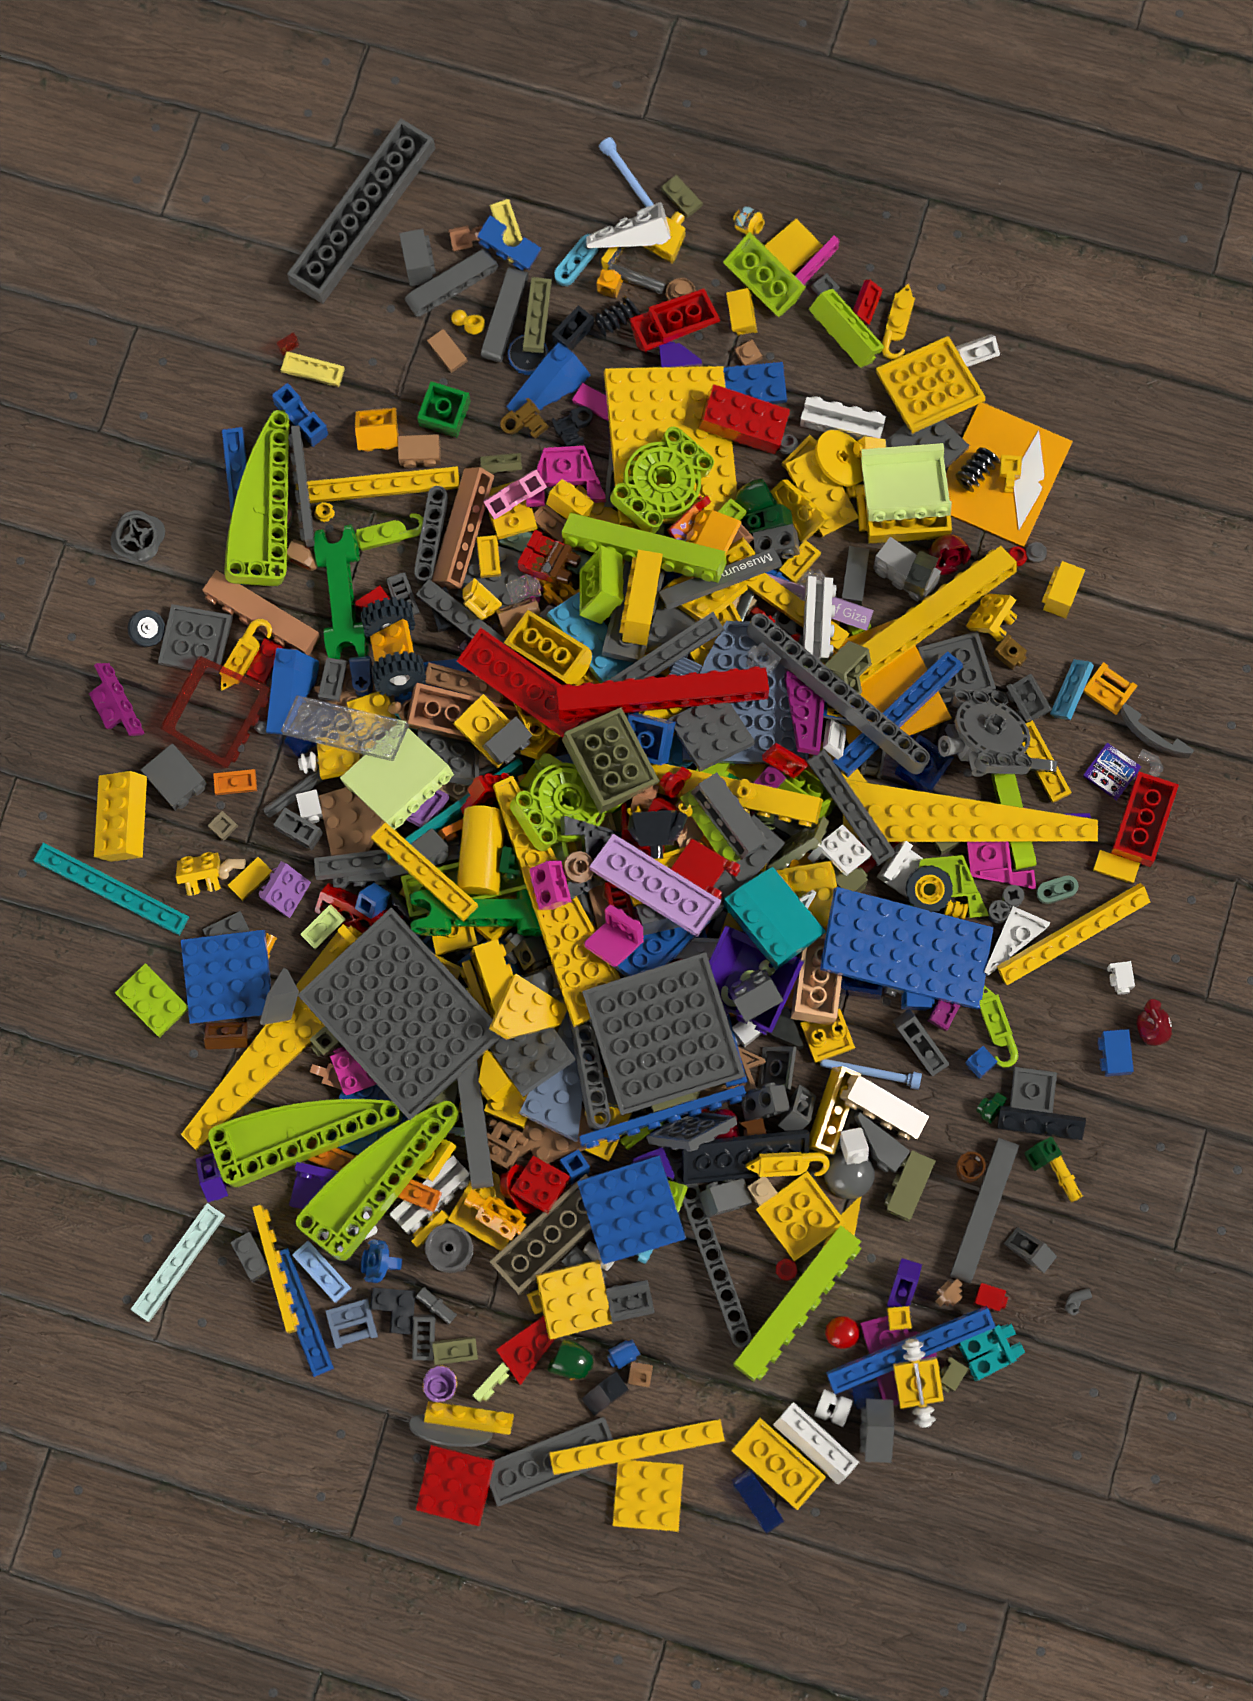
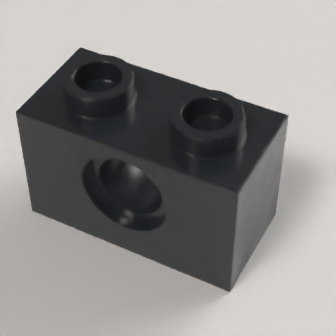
(573, 328)

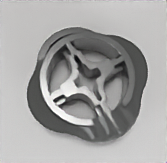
(144, 553)

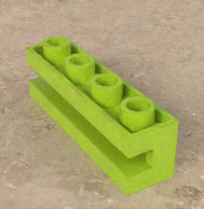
(846, 328)

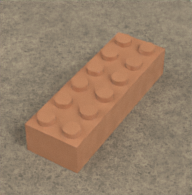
(437, 709)

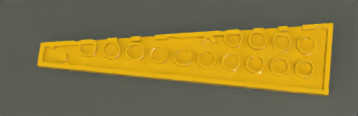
(944, 818)

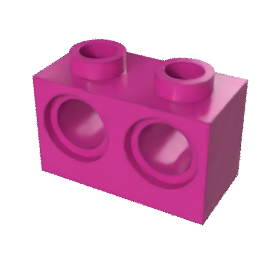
(550, 885)

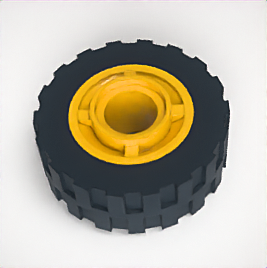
(919, 879)

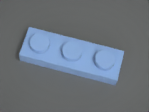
(321, 1271)

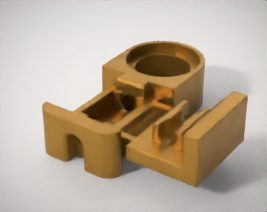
(527, 415)

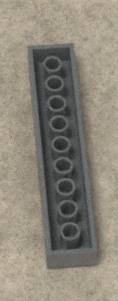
(361, 211)

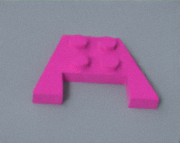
(571, 465)
(993, 863)

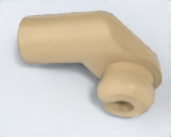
(230, 864)

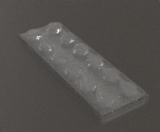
(345, 728)

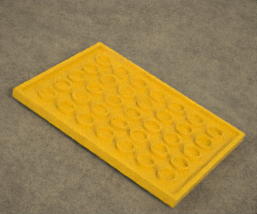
(651, 400)

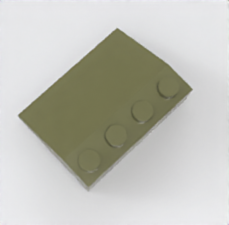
(610, 760)

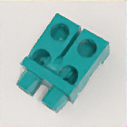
(997, 1348)

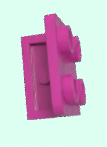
(616, 937)
(350, 1072)

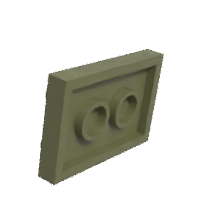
(798, 844)

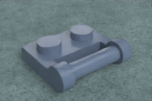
(350, 1316)

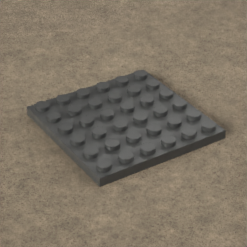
(663, 1033)

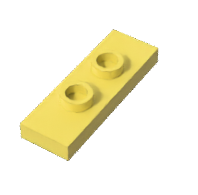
(503, 212)
(312, 369)

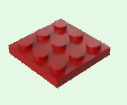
(455, 1485)

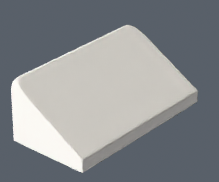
(979, 350)

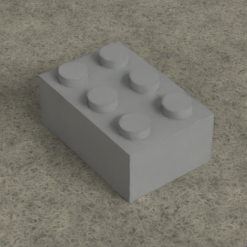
(895, 563)

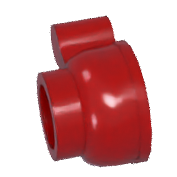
(674, 783)

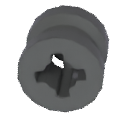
(1010, 898)
(998, 907)

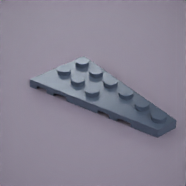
(559, 1099)

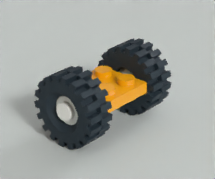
(389, 629)

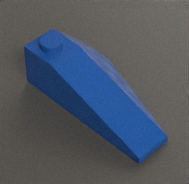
(552, 379)
(292, 676)

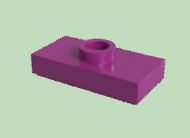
(943, 1014)

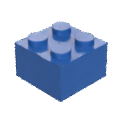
(654, 736)

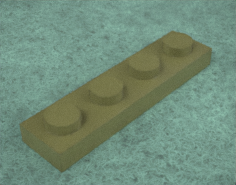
(537, 315)

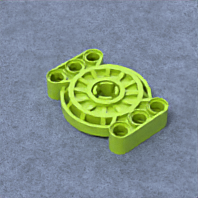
(670, 462)
(545, 807)

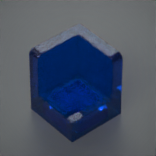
(863, 1392)

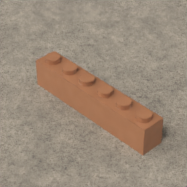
(462, 528)
(250, 606)

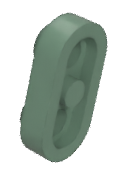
(1056, 889)

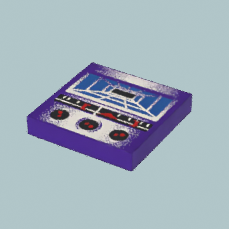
(1112, 771)

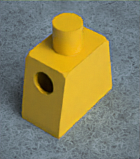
(677, 234)

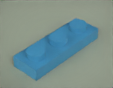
(1072, 689)

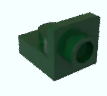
(507, 860)
(1043, 1153)

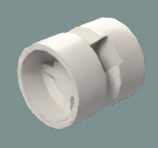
(840, 1412)

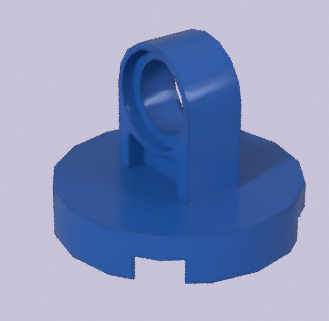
(377, 1261)

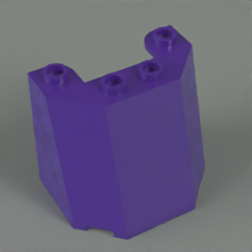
(737, 954)

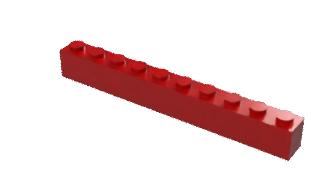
(662, 692)

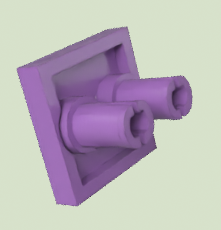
(429, 809)
(284, 889)

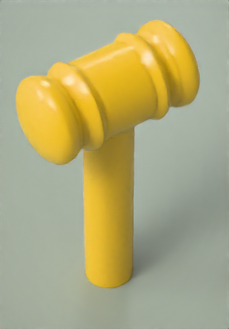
(858, 492)

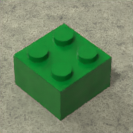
(444, 409)

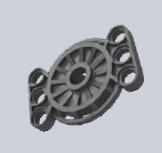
(992, 731)

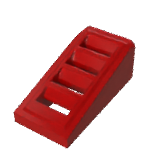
(626, 901)

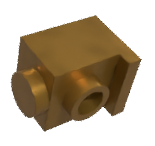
(1003, 654)

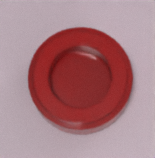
(786, 1269)

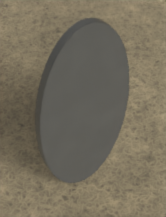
(448, 1435)

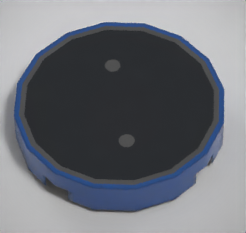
(524, 361)

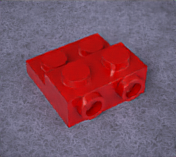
(482, 791)

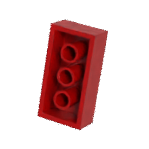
(744, 419)
(1144, 819)

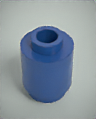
(623, 1354)

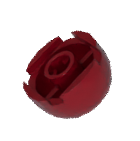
(951, 553)

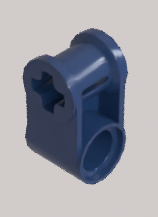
(361, 673)

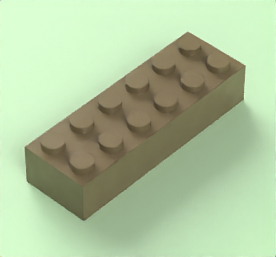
(544, 1241)

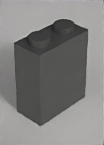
(174, 777)

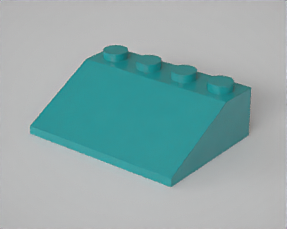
(773, 917)

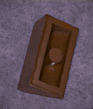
(226, 1035)

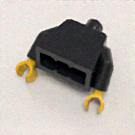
(657, 827)

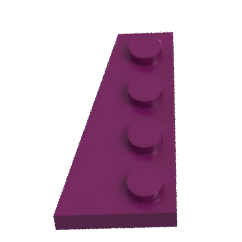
(806, 714)

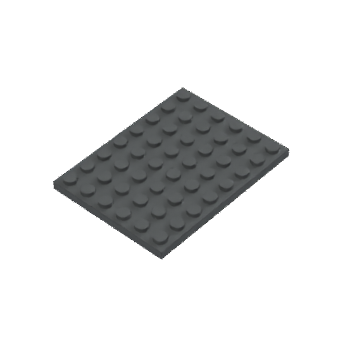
(400, 1014)

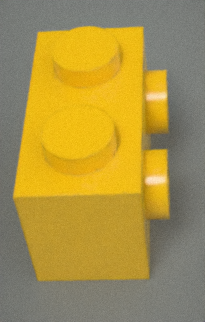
(568, 500)

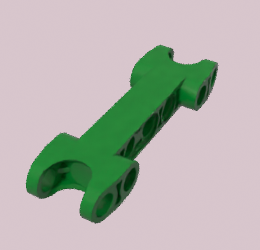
(337, 560)
(489, 912)

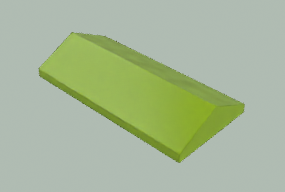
(764, 275)

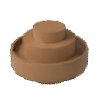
(678, 288)
(577, 867)
(949, 1293)

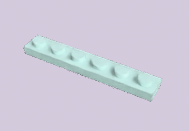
(178, 1262)

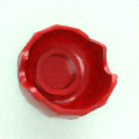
(842, 1332)

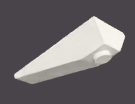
(645, 229)

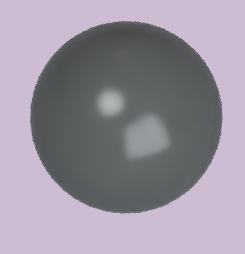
(848, 1180)

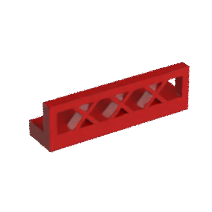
(344, 900)

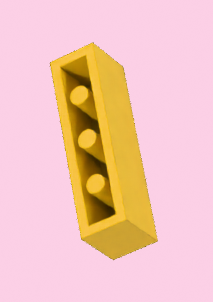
(831, 1112)

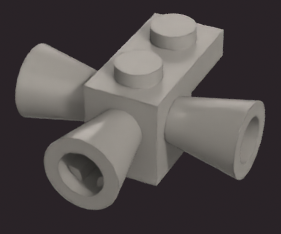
(954, 744)

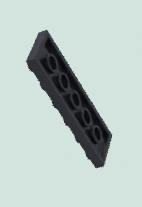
(727, 1157)

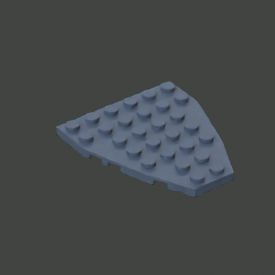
(766, 720)

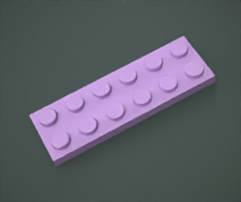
(655, 885)

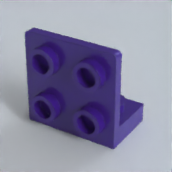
(308, 1183)

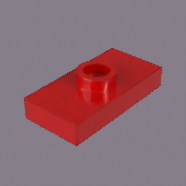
(784, 760)

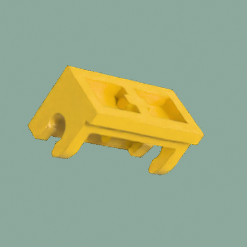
(741, 311)

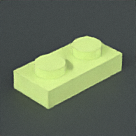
(323, 926)
(485, 1390)

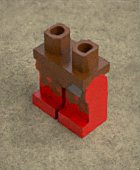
(548, 559)

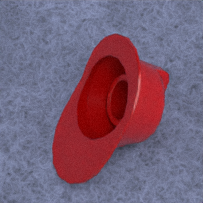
(507, 1181)

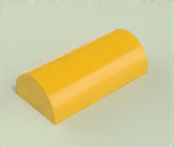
(550, 648)
(481, 850)

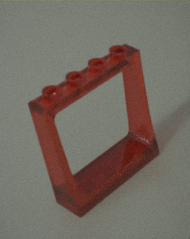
(185, 694)

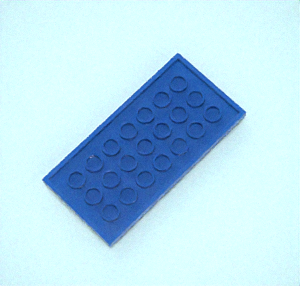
(906, 948)

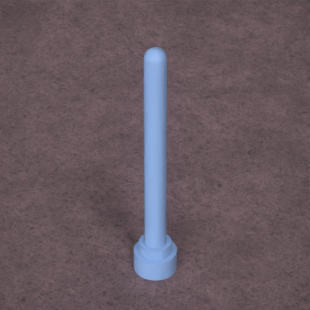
(609, 148)
(912, 1079)

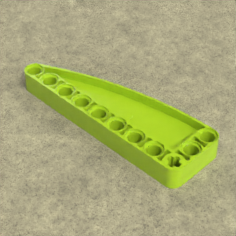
(251, 522)
(279, 1129)
(356, 1186)

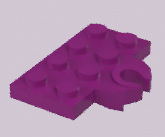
(878, 1337)

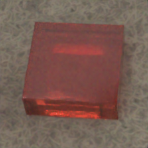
(288, 343)

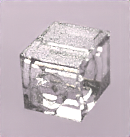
(763, 650)

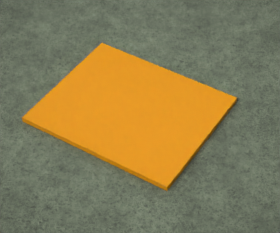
(988, 504)
(892, 682)

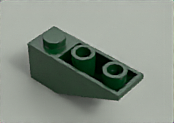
(767, 519)

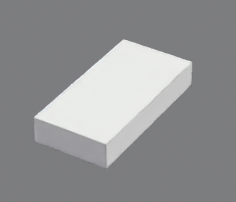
(834, 738)

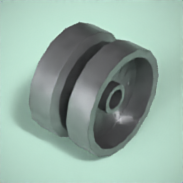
(449, 1261)

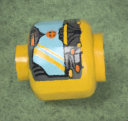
(748, 220)

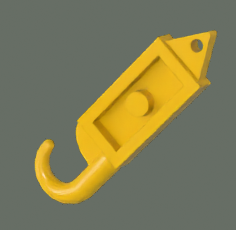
(898, 321)
(244, 652)
(786, 1164)

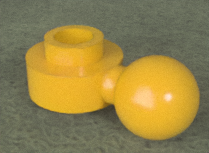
(473, 324)

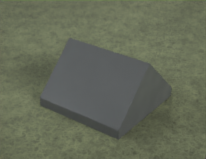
(280, 1000)
(778, 1066)

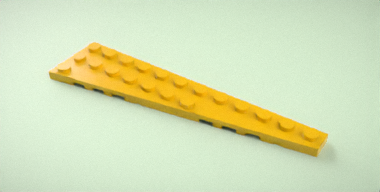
(562, 928)
(262, 1060)

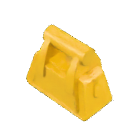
(480, 600)

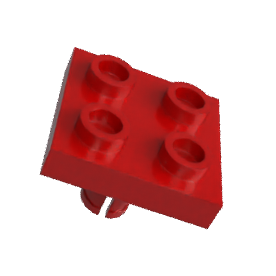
(540, 1184)

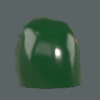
(755, 496)
(571, 1361)

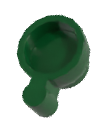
(990, 1108)

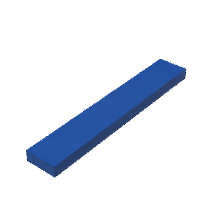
(308, 1329)

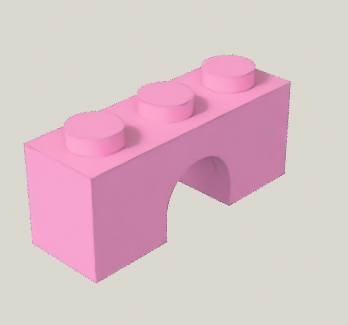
(514, 493)

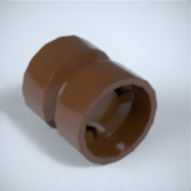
(970, 1167)

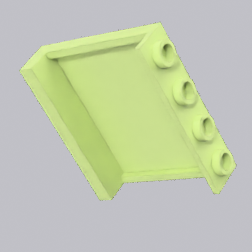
(905, 482)
(401, 785)

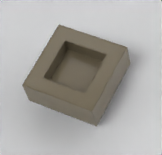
(223, 825)

